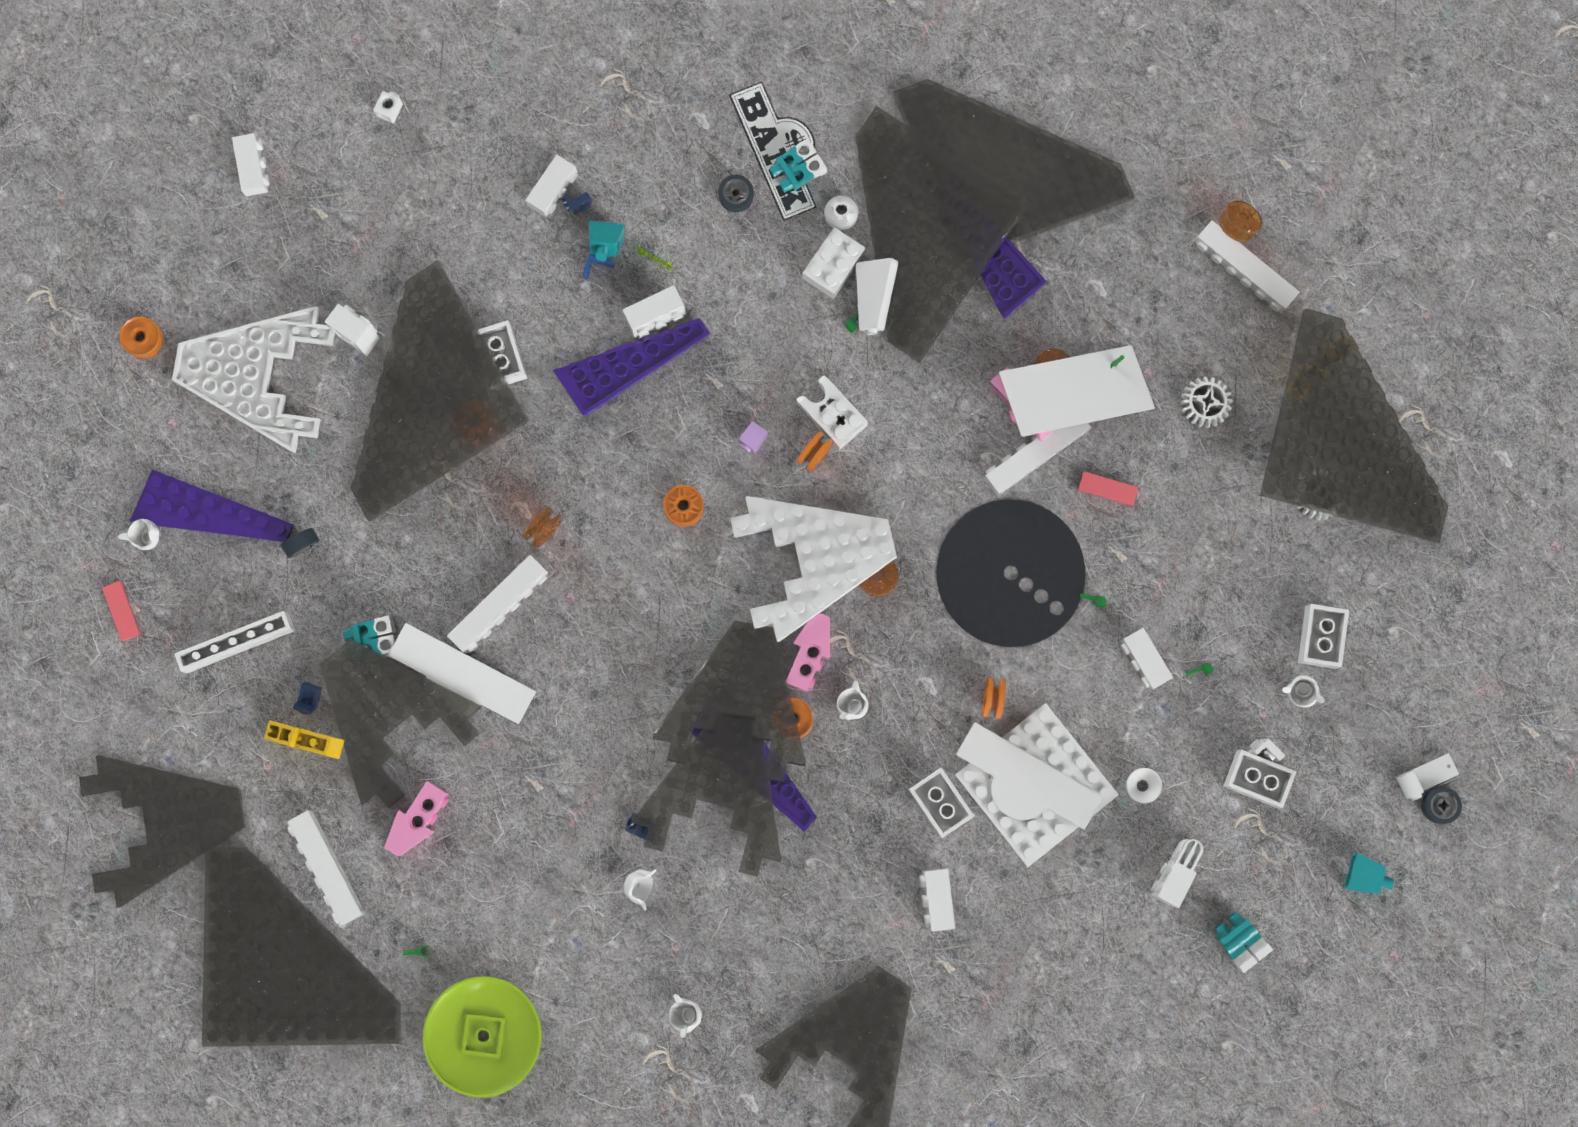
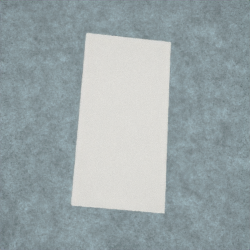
(1076, 390)

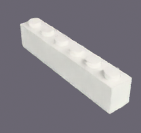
(1246, 267)
(1031, 457)
(497, 605)
(234, 642)
(325, 867)

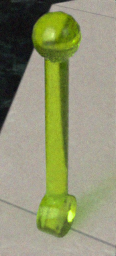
(669, 265)

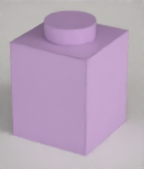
(752, 437)

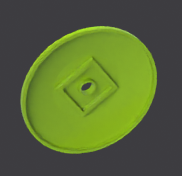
(453, 1041)

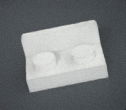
(1267, 749)

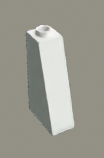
(874, 292)

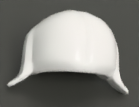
(142, 534)
(1303, 691)
(852, 703)
(639, 894)
(684, 1015)

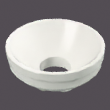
(839, 221)
(1153, 781)

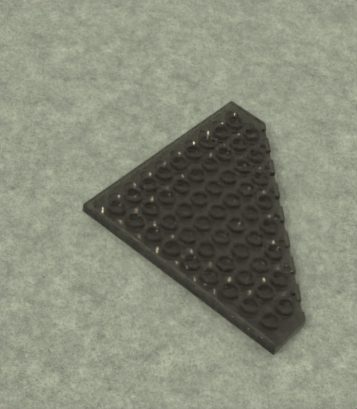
(1044, 170)
(932, 219)
(435, 397)
(1343, 442)
(278, 970)

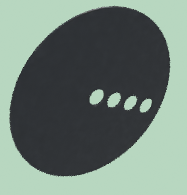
(974, 566)

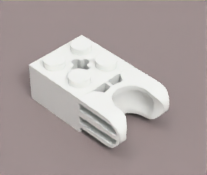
(829, 410)
(1178, 873)

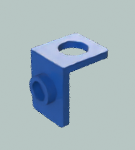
(592, 259)

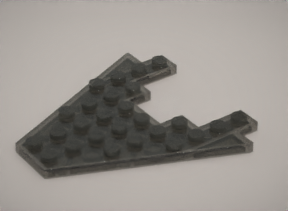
(743, 681)
(376, 696)
(723, 770)
(179, 820)
(860, 1028)

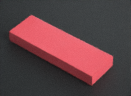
(1108, 488)
(121, 611)

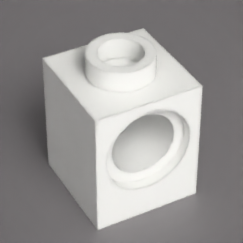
(391, 113)

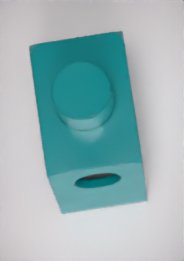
(605, 239)
(1366, 875)

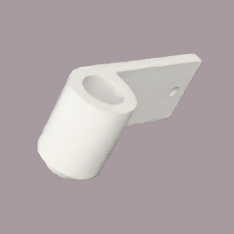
(1426, 776)

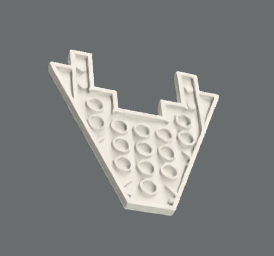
(236, 367)
(833, 554)

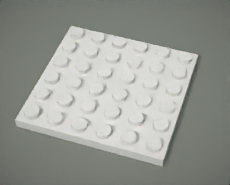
(1050, 742)

